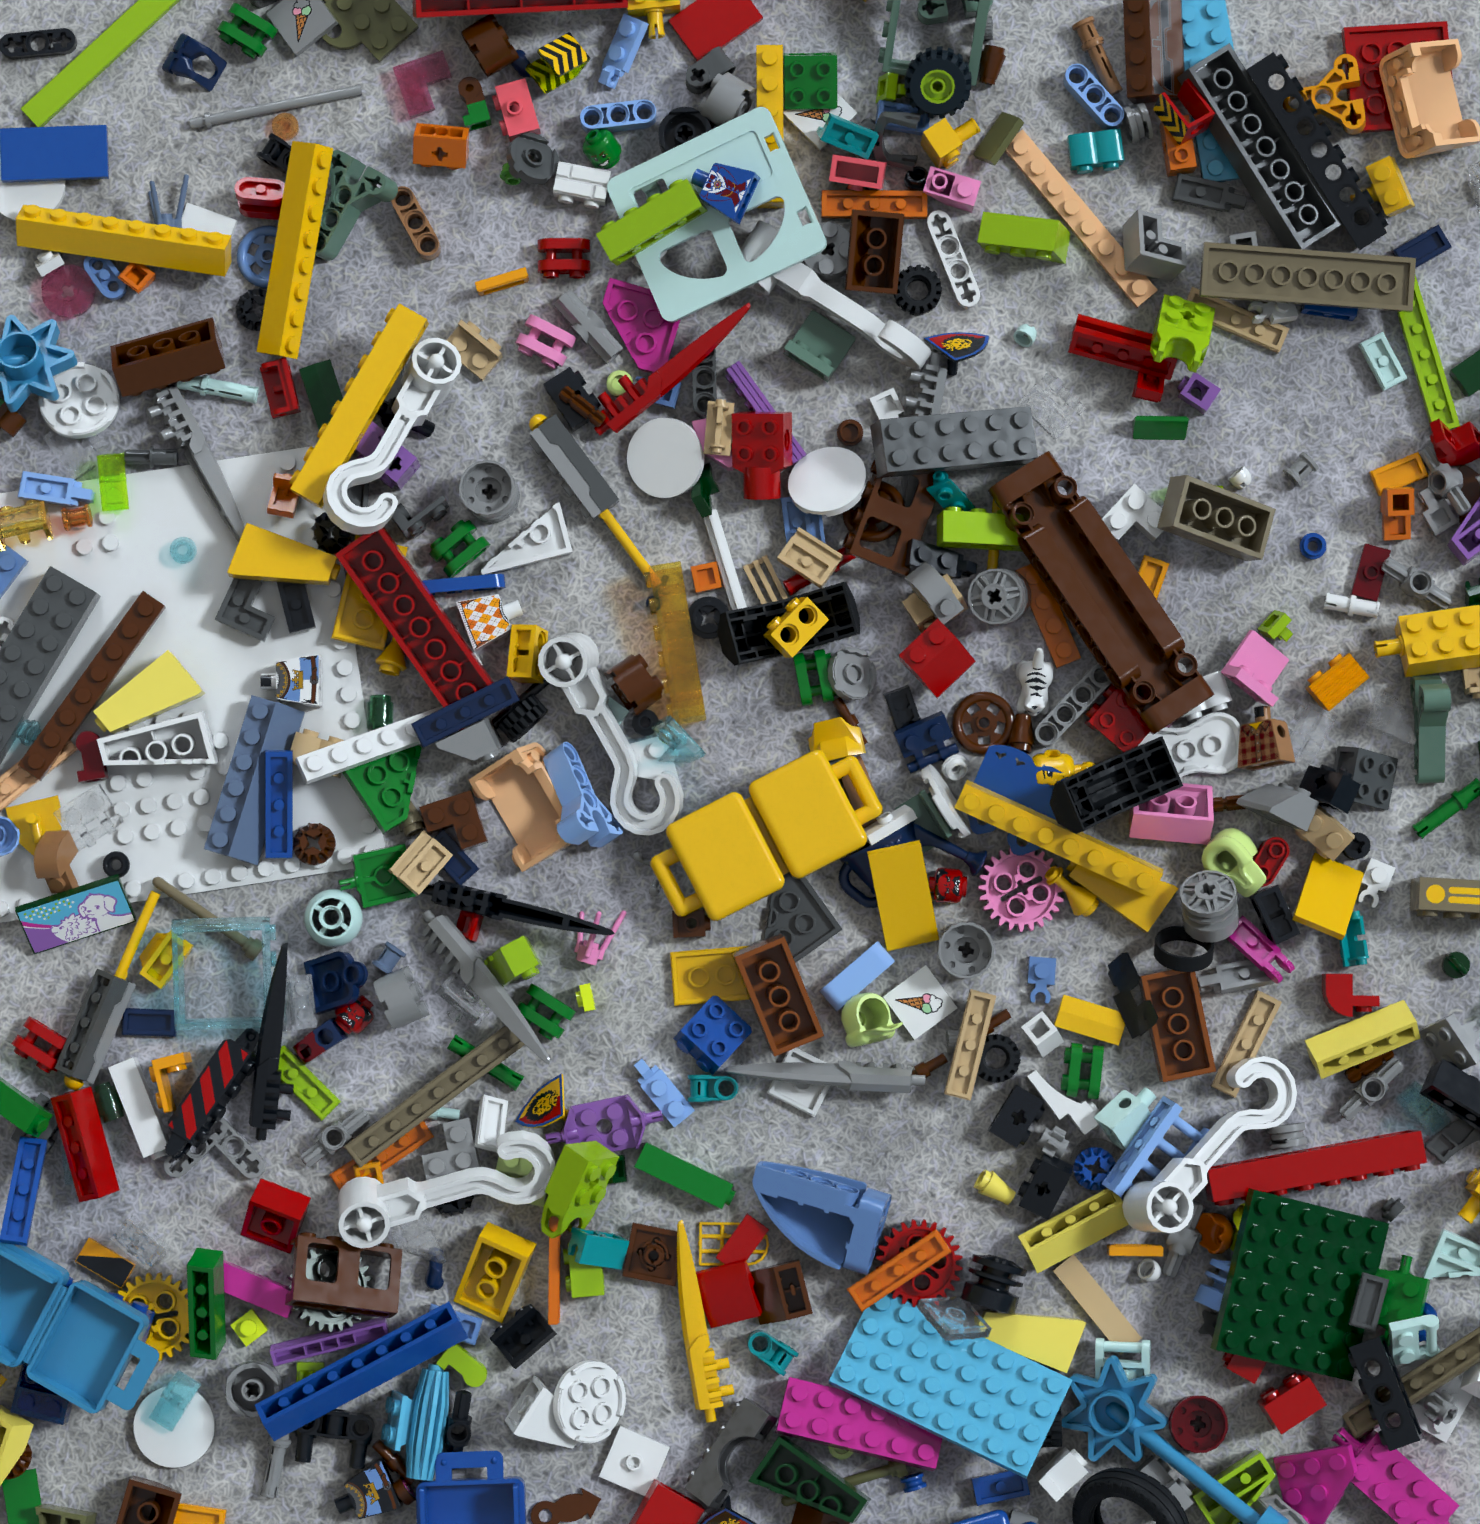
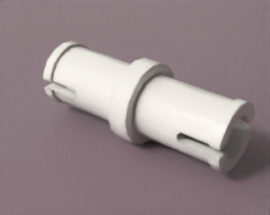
(1351, 605)

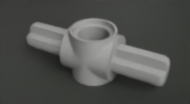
(1445, 481)
(1427, 588)
(1381, 1079)
(346, 1128)
(1182, 1243)

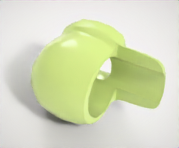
(1232, 854)
(867, 1020)

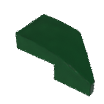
(702, 490)

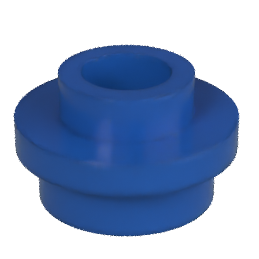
(1321, 546)

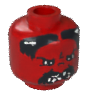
(948, 885)
(355, 1016)

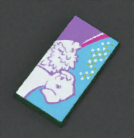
(75, 914)

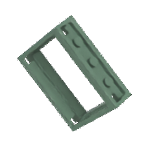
(900, 66)

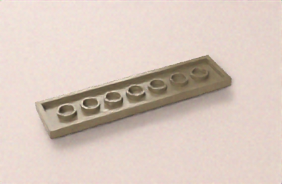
(1307, 277)

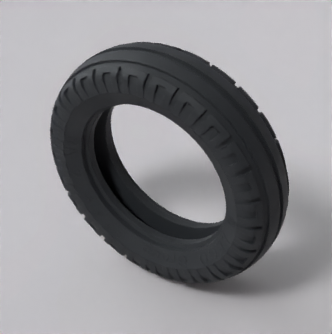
(1129, 1485)

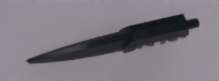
(498, 907)
(267, 1077)

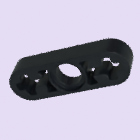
(30, 36)

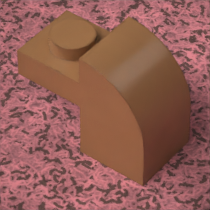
(53, 860)

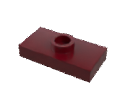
(1369, 572)

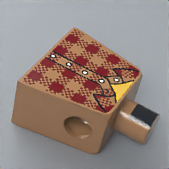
(1264, 742)

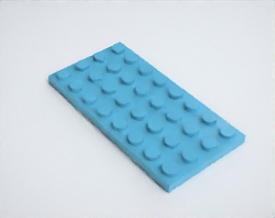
(954, 1389)

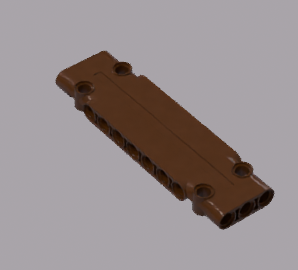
(1101, 592)

